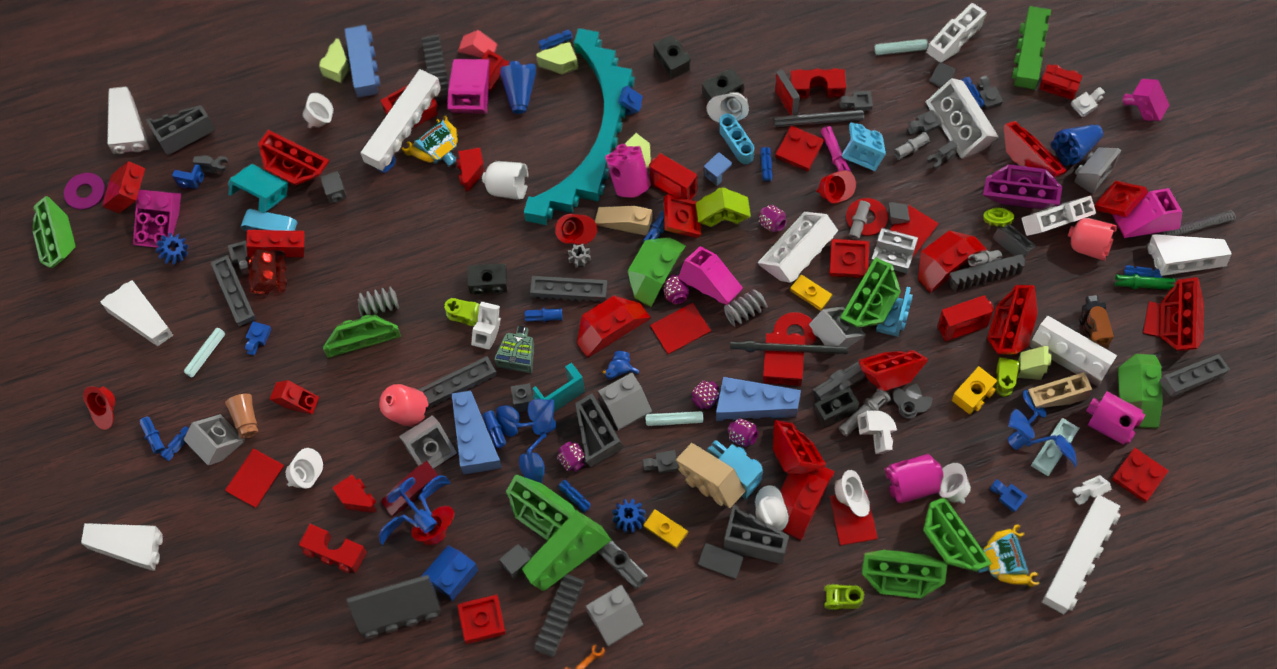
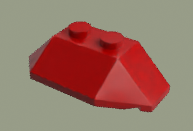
(1029, 151)
(289, 159)
(945, 256)
(1183, 315)
(1014, 320)
(609, 323)
(892, 368)
(795, 449)
(802, 497)

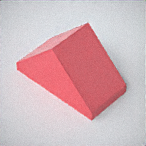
(476, 44)

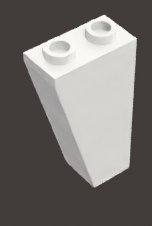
(124, 124)
(1187, 254)
(135, 311)
(125, 542)

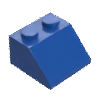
(451, 572)

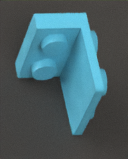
(864, 147)
(897, 317)

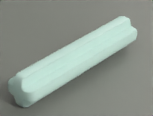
(897, 47)
(204, 352)
(674, 418)

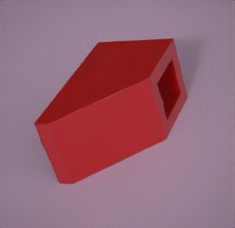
(472, 167)
(294, 397)
(353, 496)

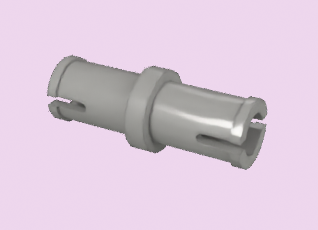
(911, 146)
(859, 220)
(984, 257)

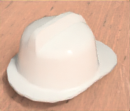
(731, 103)
(317, 110)
(304, 469)
(955, 483)
(851, 493)
(771, 507)

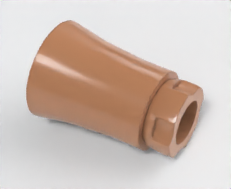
(243, 415)

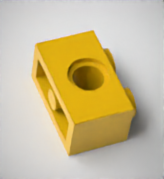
(977, 380)

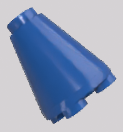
(518, 84)
(1075, 143)

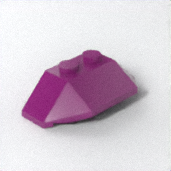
(1023, 187)

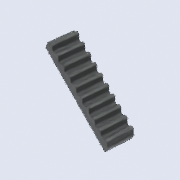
(436, 64)
(986, 271)
(568, 288)
(233, 290)
(1194, 375)
(458, 381)
(559, 615)

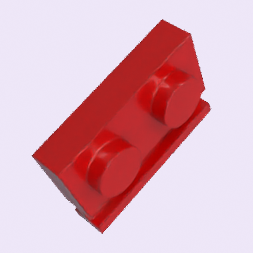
(495, 65)

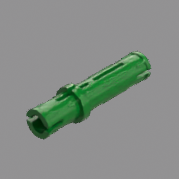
(1144, 282)

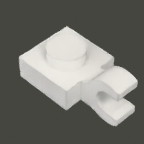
(1087, 103)
(1092, 487)

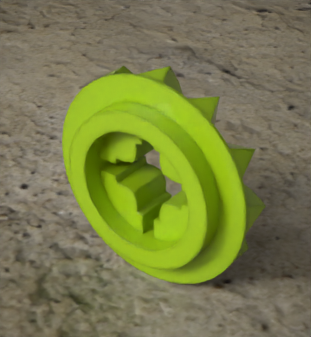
(998, 217)

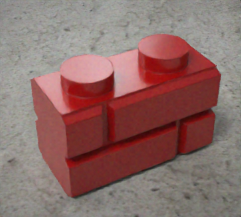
(1060, 81)

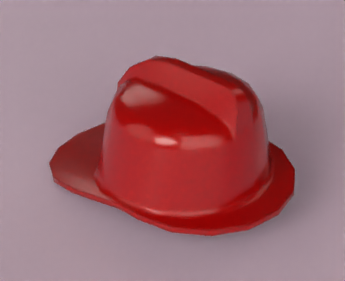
(837, 186)
(575, 229)
(100, 405)
(443, 516)

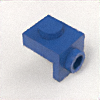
(631, 100)
(186, 179)

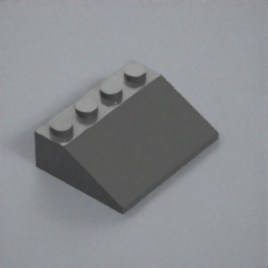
(395, 607)

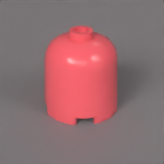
(1092, 238)
(403, 404)

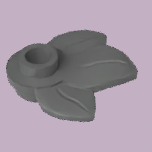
(911, 399)

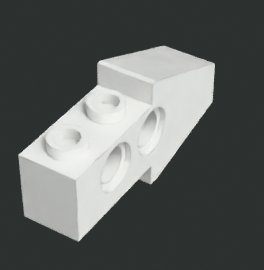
(956, 33)
(1058, 215)

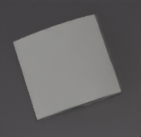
(895, 249)

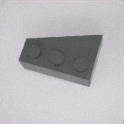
(181, 129)
(597, 432)
(753, 538)

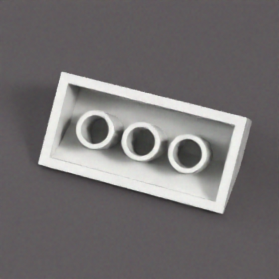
(962, 118)
(798, 246)
(1073, 350)

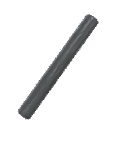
(818, 118)

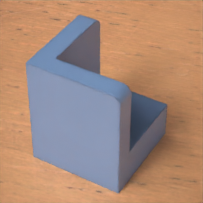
(716, 167)

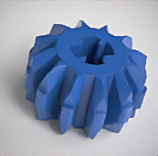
(175, 242)
(628, 508)

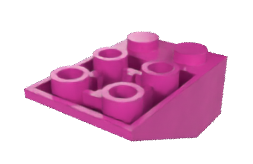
(468, 86)
(1153, 214)
(155, 216)
(710, 276)

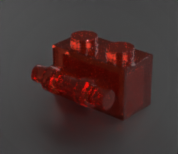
(263, 272)

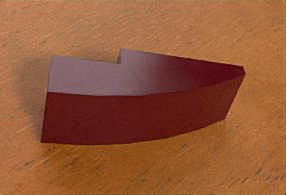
(423, 475)

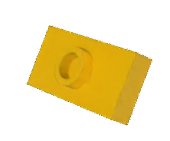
(811, 292)
(665, 529)

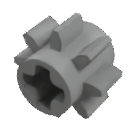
(579, 255)

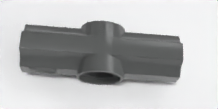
(839, 381)
(628, 570)

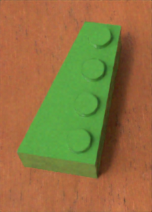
(1031, 48)
(565, 550)

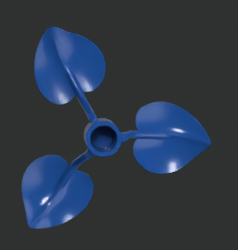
(541, 414)
(1025, 431)
(422, 518)

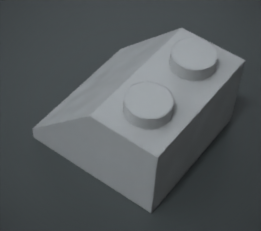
(1096, 168)
(833, 330)
(624, 401)
(213, 439)
(428, 443)
(614, 615)

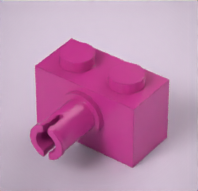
(1149, 99)

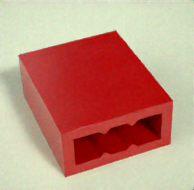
(123, 187)
(781, 366)

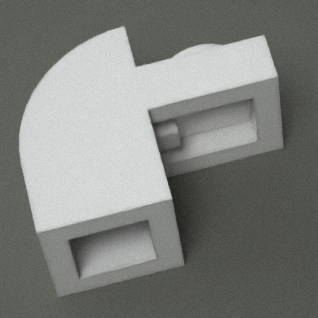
(487, 326)
(880, 426)

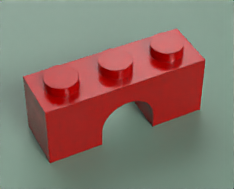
(831, 80)
(282, 240)
(347, 557)

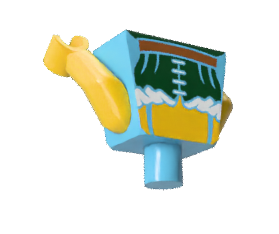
(435, 144)
(1007, 558)

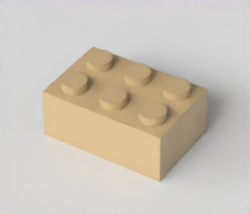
(710, 475)

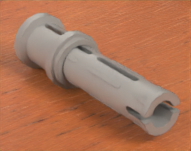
(870, 404)

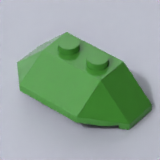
(51, 233)
(653, 267)
(873, 296)
(360, 334)
(1141, 387)
(538, 506)
(953, 538)
(903, 573)

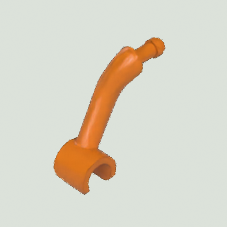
(590, 658)

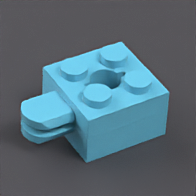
(748, 470)

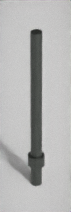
(750, 346)

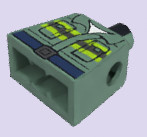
(516, 351)

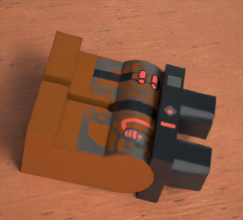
(1096, 322)

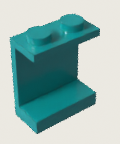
(261, 184)
(567, 392)

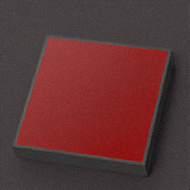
(787, 93)

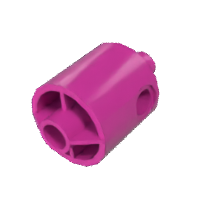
(628, 171)
(1107, 416)
(914, 478)

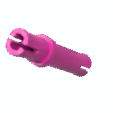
(834, 149)

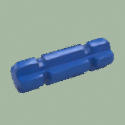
(555, 40)
(973, 91)
(766, 164)
(1142, 271)
(175, 444)
(574, 496)

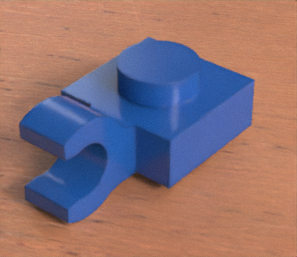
(257, 334)
(1010, 497)

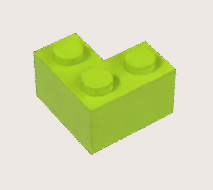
(721, 206)

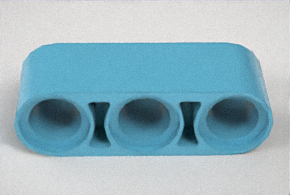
(735, 131)
(267, 221)

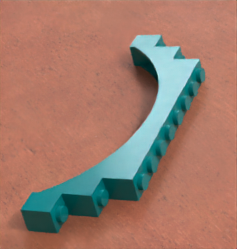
(589, 177)

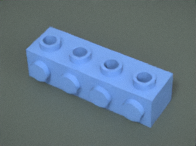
(361, 61)

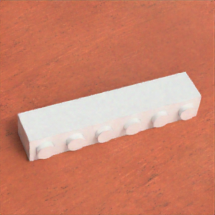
(401, 120)
(1081, 554)

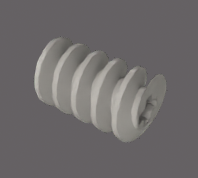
(377, 301)
(744, 306)

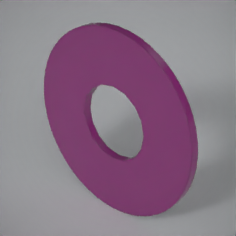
(93, 199)

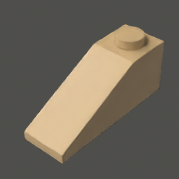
(625, 218)
(1061, 392)

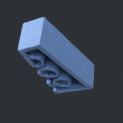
(755, 400)
(473, 439)

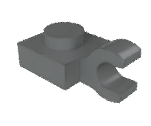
(989, 95)
(859, 100)
(926, 122)
(945, 153)
(207, 163)
(239, 255)
(664, 462)

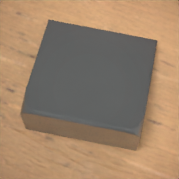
(942, 74)
(898, 213)

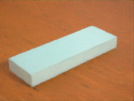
(1050, 452)

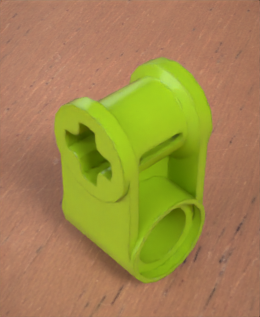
(464, 311)
(1006, 374)
(841, 597)

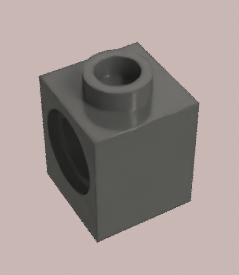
(333, 187)
(521, 396)
(515, 560)

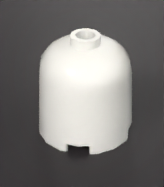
(506, 179)

